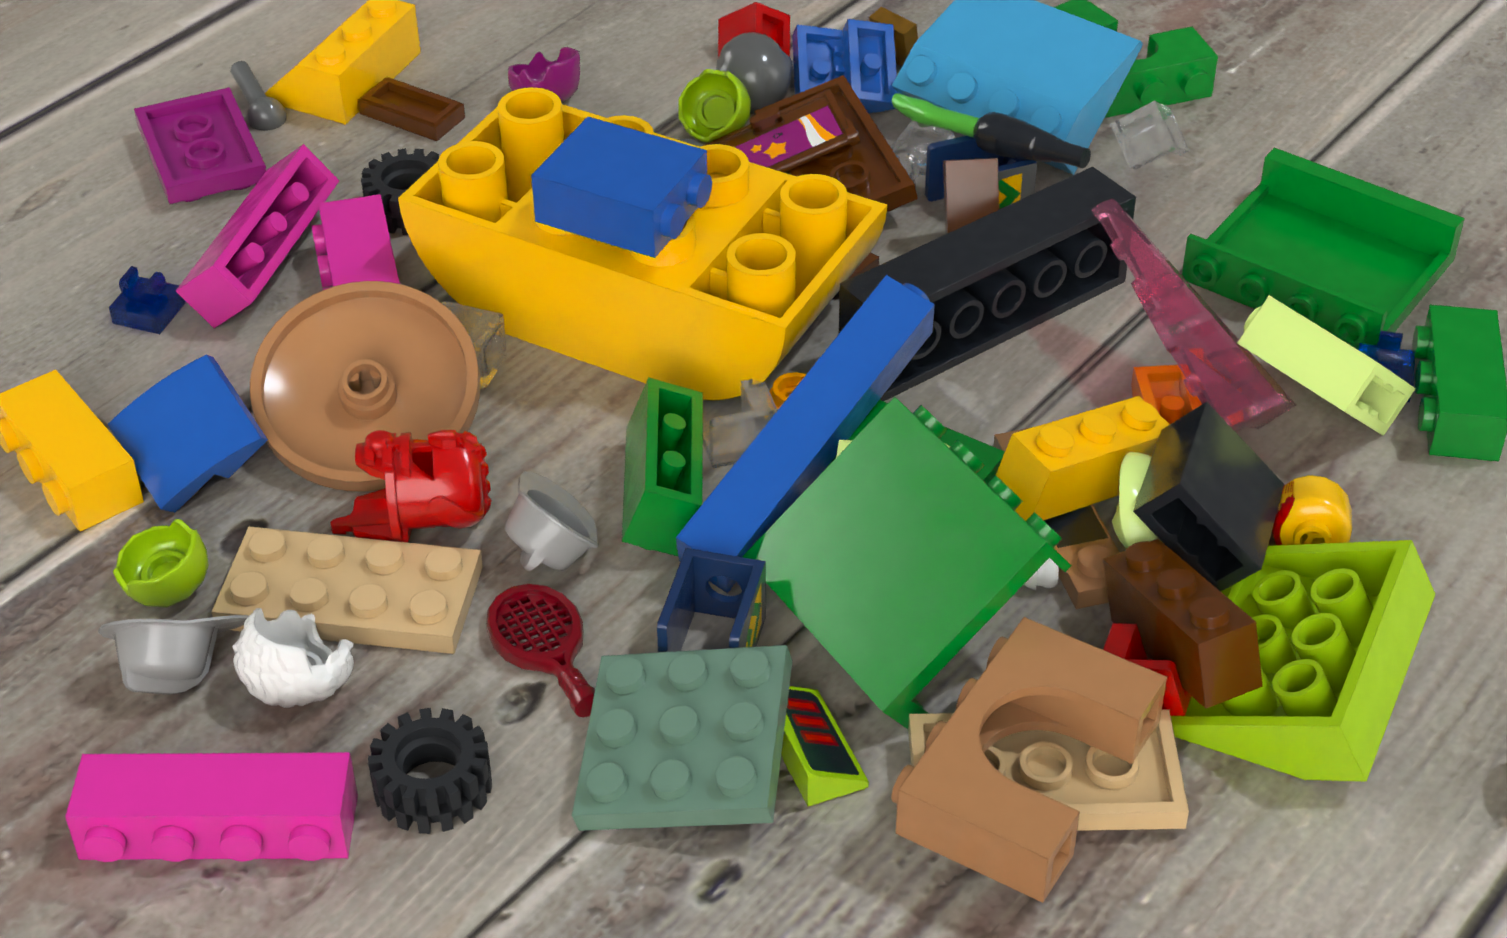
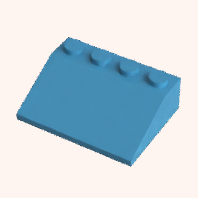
(1021, 64)

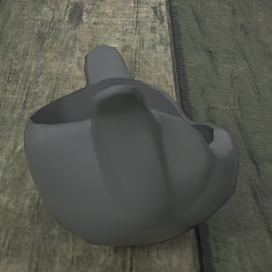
(759, 66)

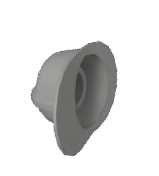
(549, 524)
(166, 653)

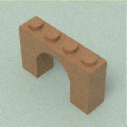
(1030, 683)

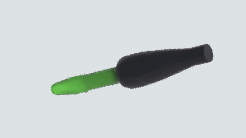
(996, 133)

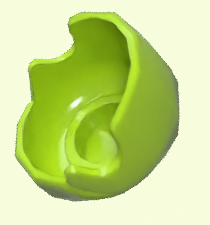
(713, 105)
(162, 564)

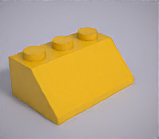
(351, 61)

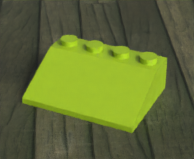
(1332, 658)

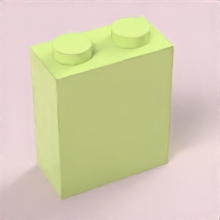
(1325, 365)

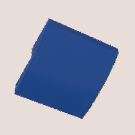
(859, 52)
(187, 432)

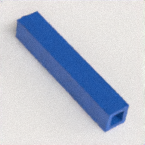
(811, 421)

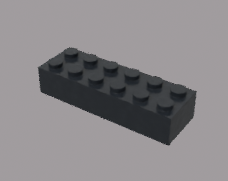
(1003, 272)

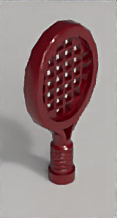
(554, 661)

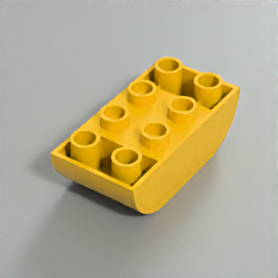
(699, 315)

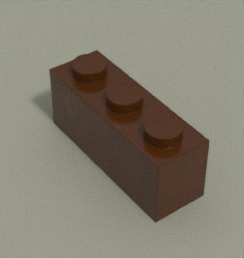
(1184, 621)

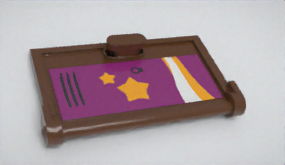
(794, 134)

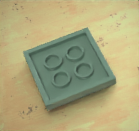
(684, 739)

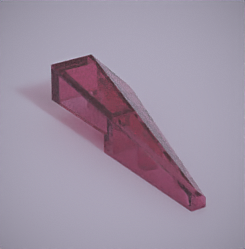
(1192, 332)

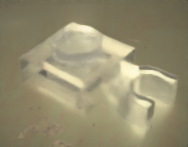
(913, 144)

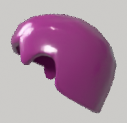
(557, 76)

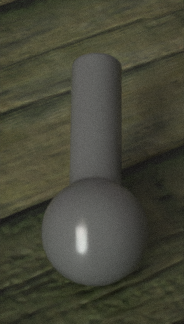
(264, 112)

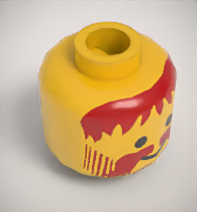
(1312, 513)

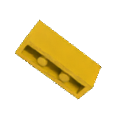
(67, 451)
(1077, 457)

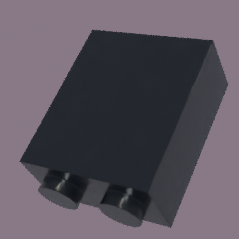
(1210, 498)

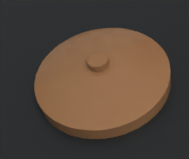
(358, 365)

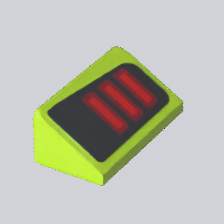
(817, 750)

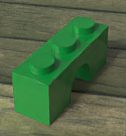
(1175, 71)

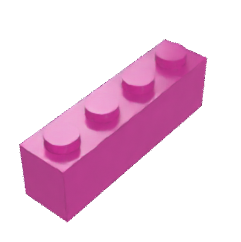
(257, 237)
(354, 242)
(213, 806)

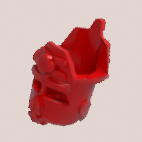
(425, 483)

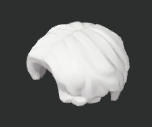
(287, 661)

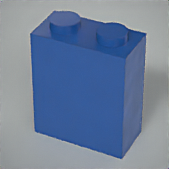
(621, 186)

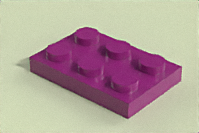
(200, 145)

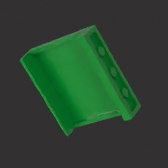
(1326, 249)
(901, 555)

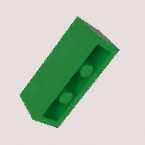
(1461, 382)
(662, 466)

